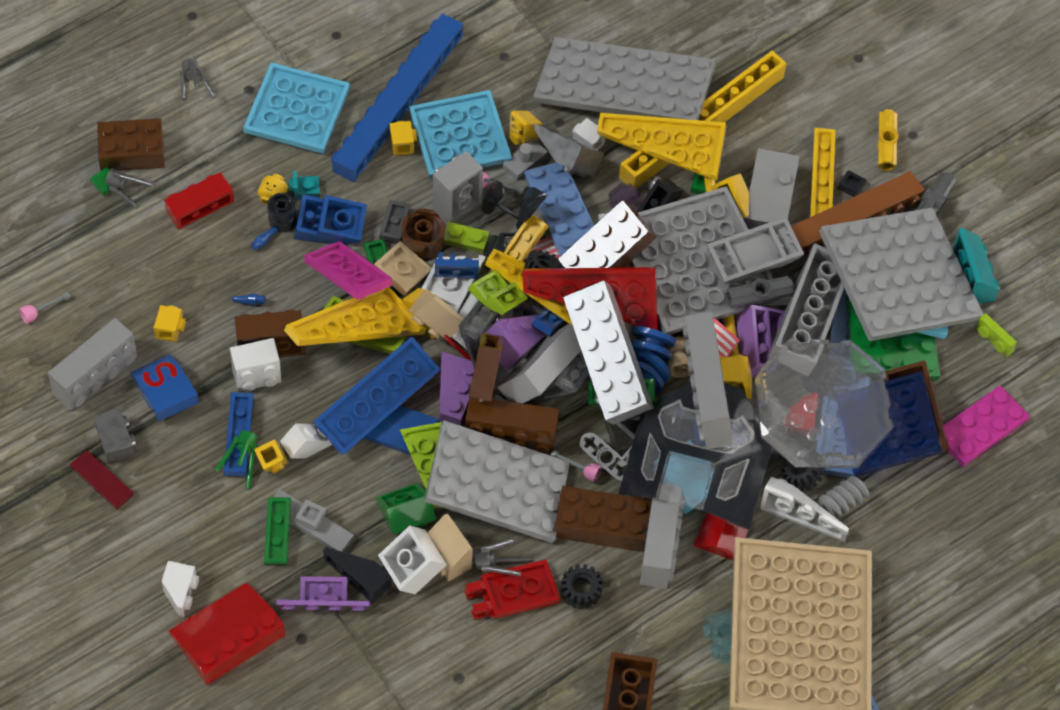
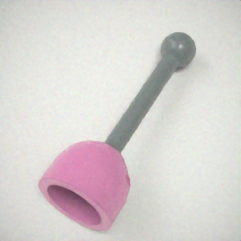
(486, 181)
(30, 313)
(591, 471)

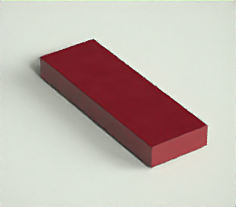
(101, 479)

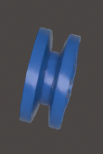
(653, 341)
(653, 367)

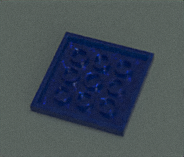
(913, 424)

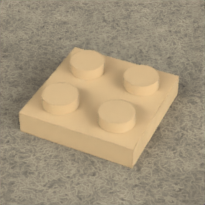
(404, 268)

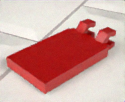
(513, 594)

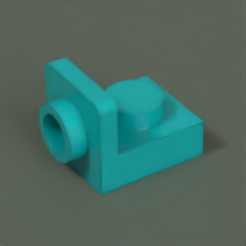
(304, 185)

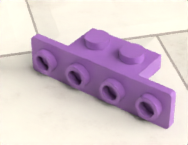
(323, 591)

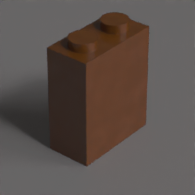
(486, 367)

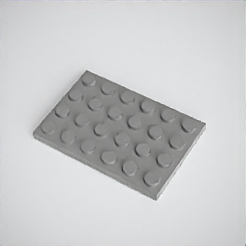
(496, 481)

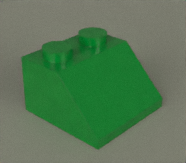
(405, 508)

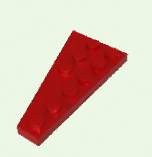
(632, 286)

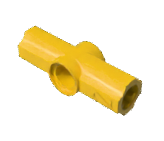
(887, 149)

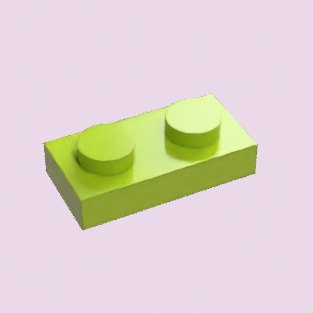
(466, 237)
(996, 335)

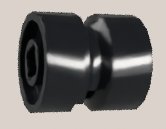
(281, 212)

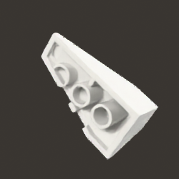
(793, 505)

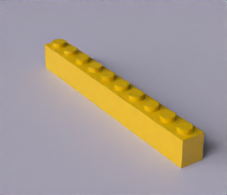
(717, 108)

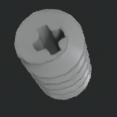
(844, 496)

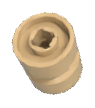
(678, 364)

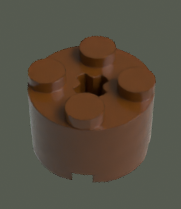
(424, 233)

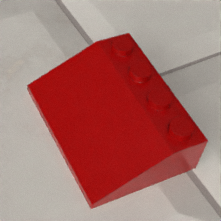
(228, 632)

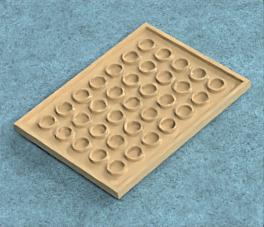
(800, 627)

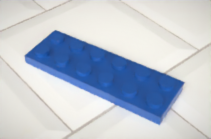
(376, 396)

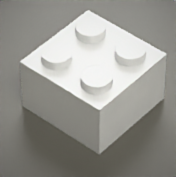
(255, 365)
(412, 559)

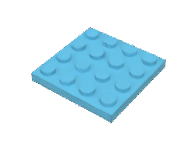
(297, 108)
(458, 126)

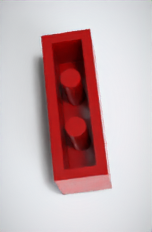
(199, 200)

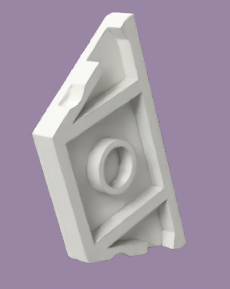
(451, 290)

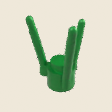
(245, 443)

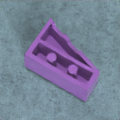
(757, 331)
(518, 338)
(455, 388)

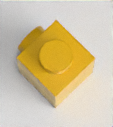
(402, 138)
(169, 323)
(271, 456)

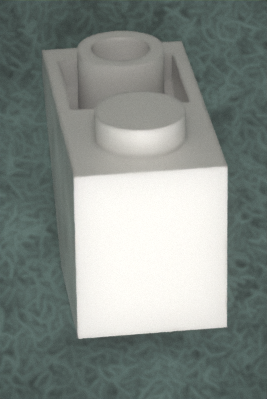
(304, 441)
(178, 585)

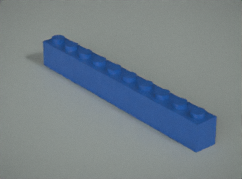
(397, 97)

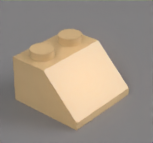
(435, 315)
(452, 547)

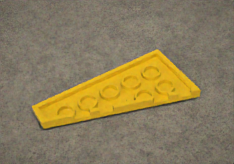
(683, 142)
(511, 270)
(353, 320)

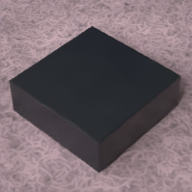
(851, 183)

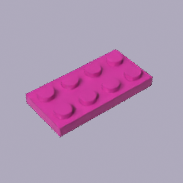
(348, 270)
(983, 425)

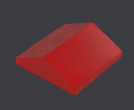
(718, 536)

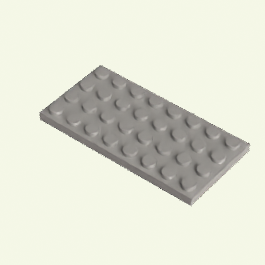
(624, 80)

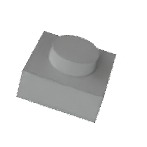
(310, 515)

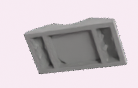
(755, 251)

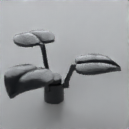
(529, 203)

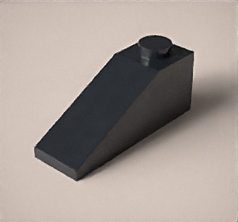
(363, 574)

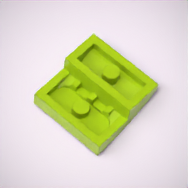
(496, 293)

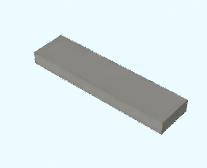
(327, 532)

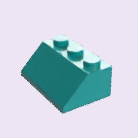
(975, 265)

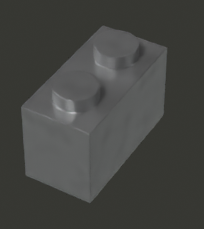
(114, 435)

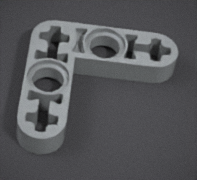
(599, 442)

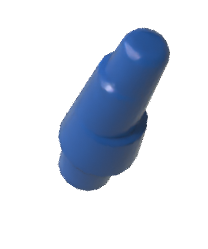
(262, 240)
(251, 299)

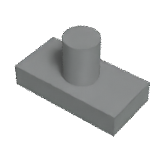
(525, 159)

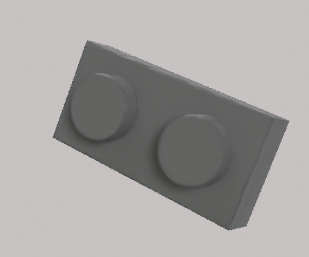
(392, 223)

